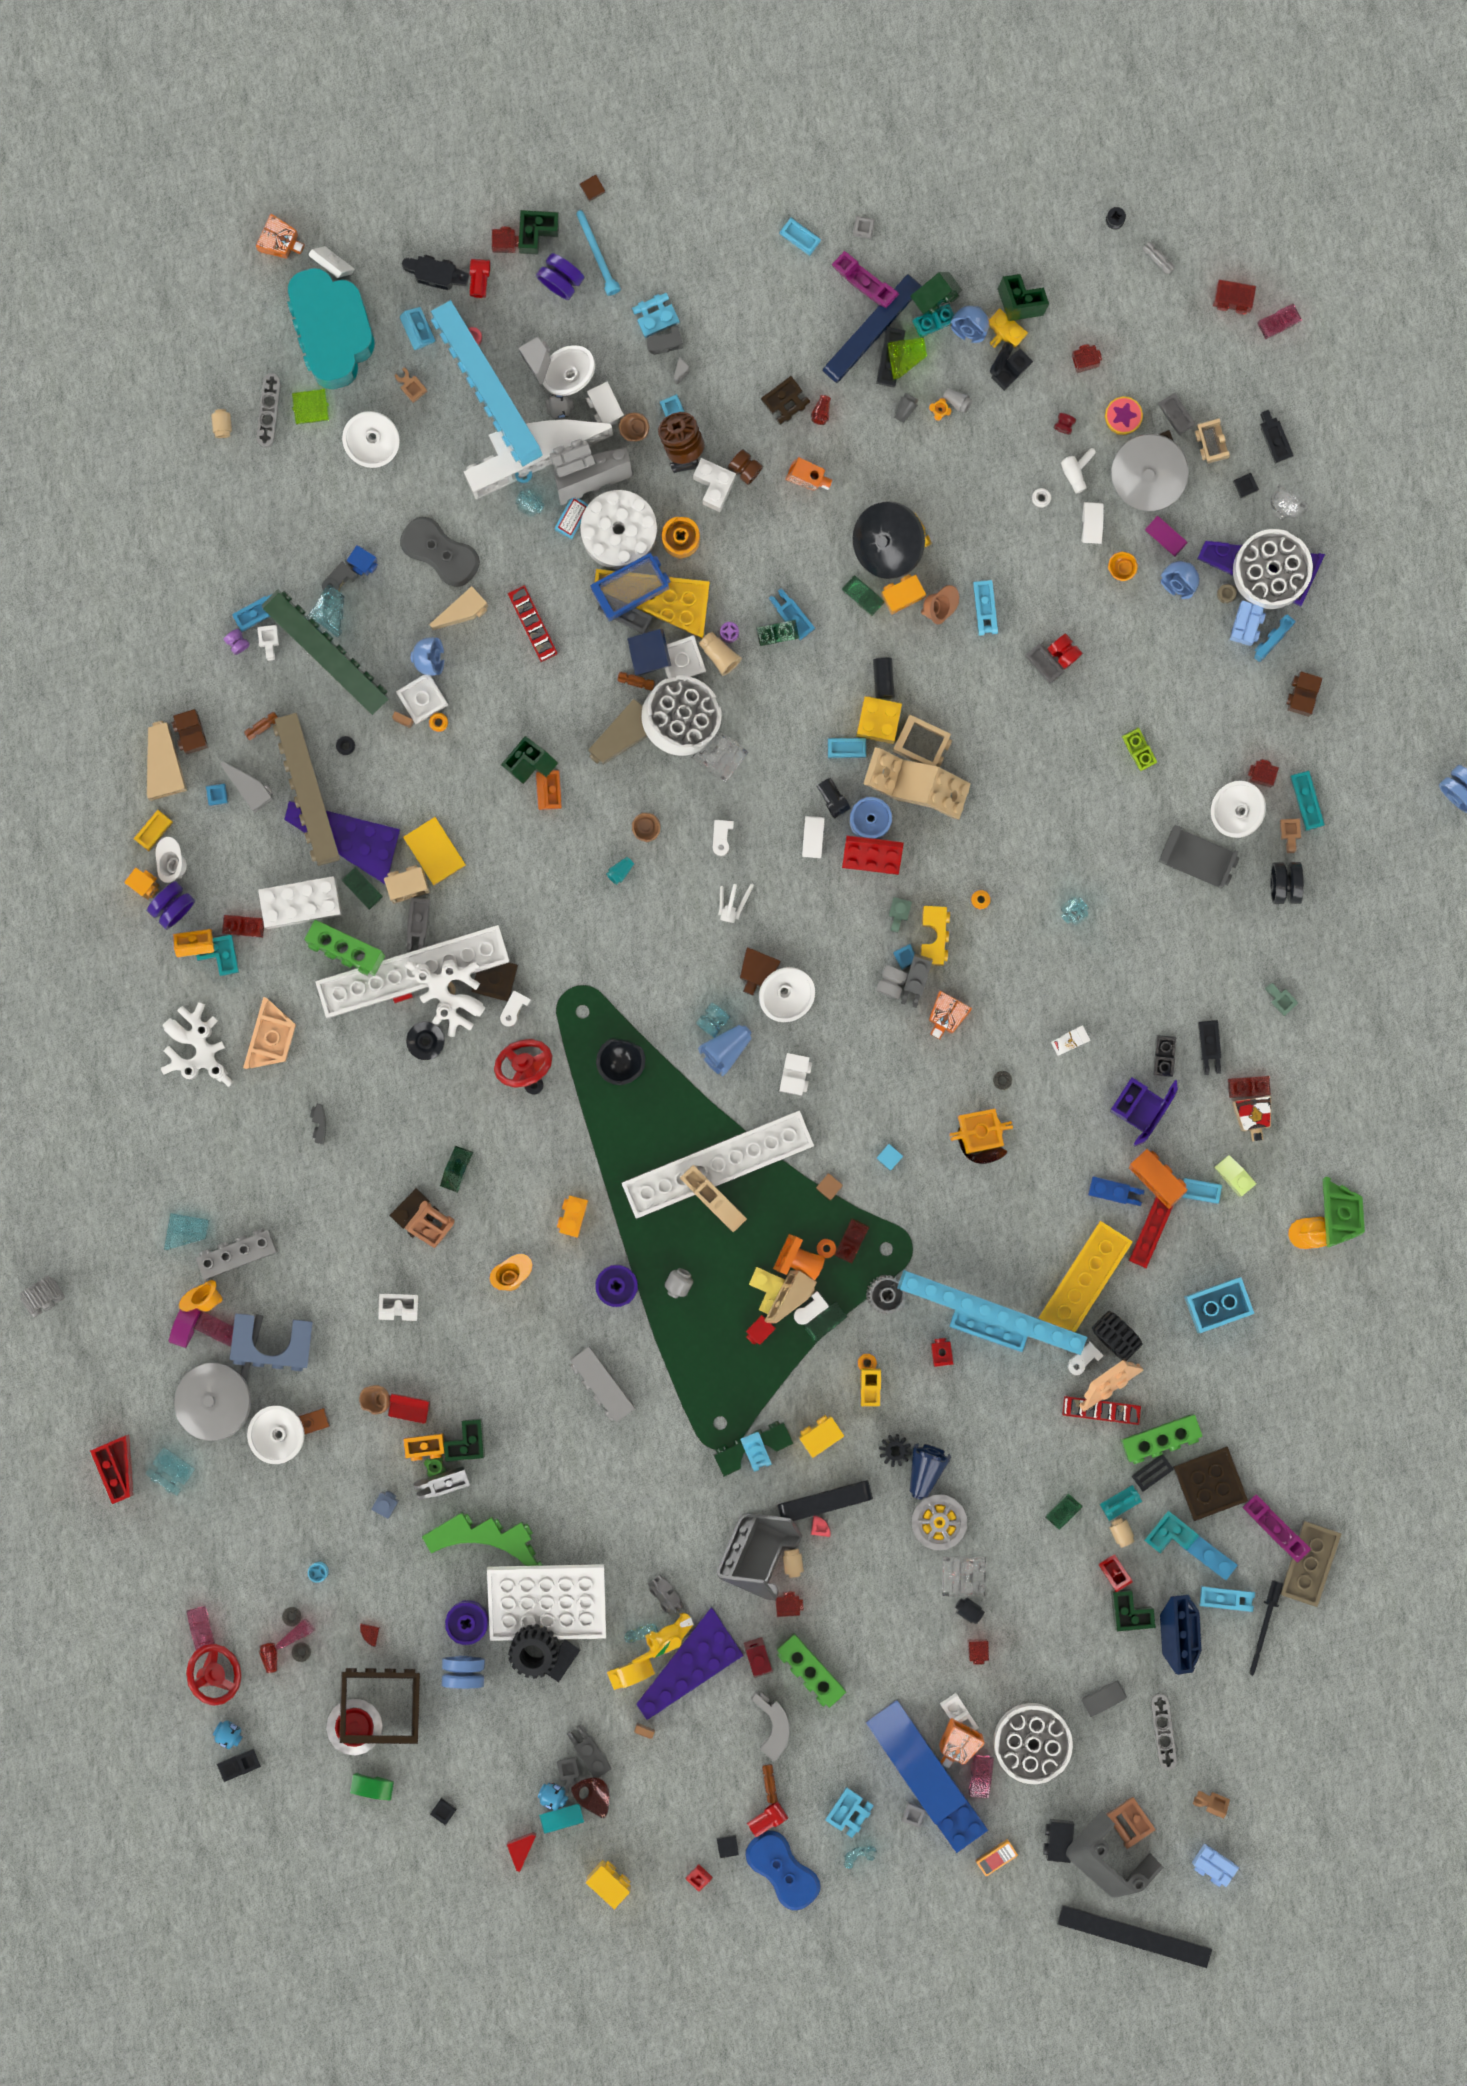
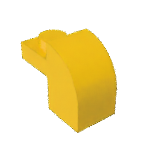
(870, 1387)
(630, 1674)

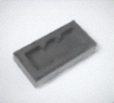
(1176, 414)
(1044, 663)

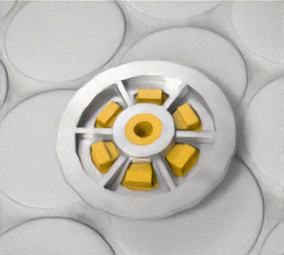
(939, 1522)

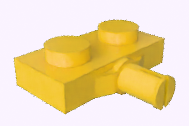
(1006, 330)

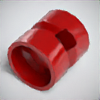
(1064, 651)

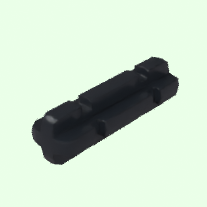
(1001, 359)

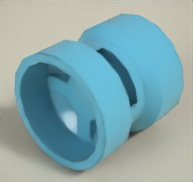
(317, 1575)

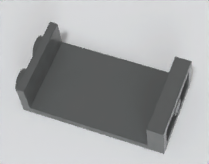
(1198, 857)

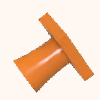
(798, 1259)

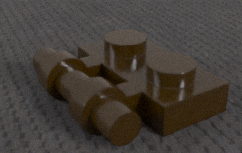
(783, 394)
(408, 1208)

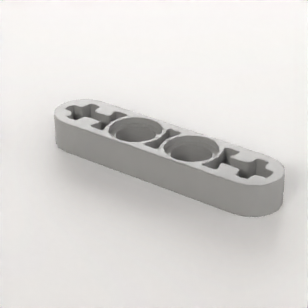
(268, 410)
(1163, 1731)

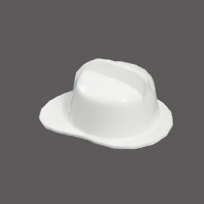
(170, 862)

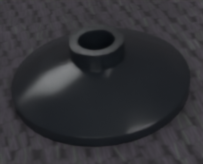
(415, 1041)

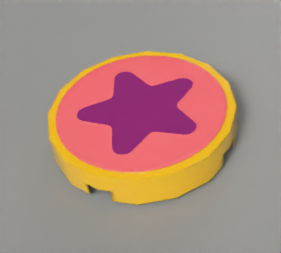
(1123, 415)

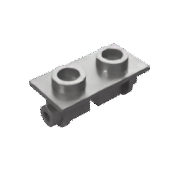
(659, 1589)

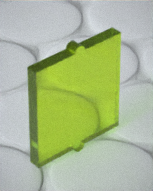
(310, 406)

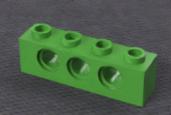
(321, 931)
(1131, 1443)
(835, 1689)

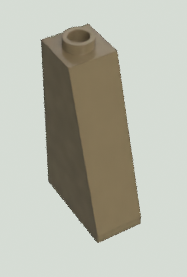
(620, 735)

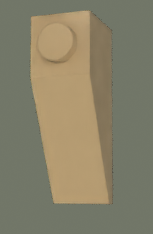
(465, 608)
(792, 1294)

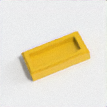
(153, 830)

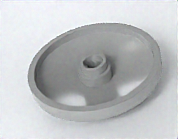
(1150, 472)
(212, 1401)

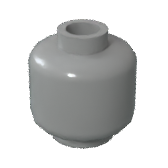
(678, 1283)

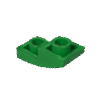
(371, 1787)

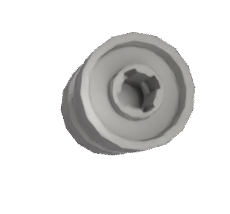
(891, 982)

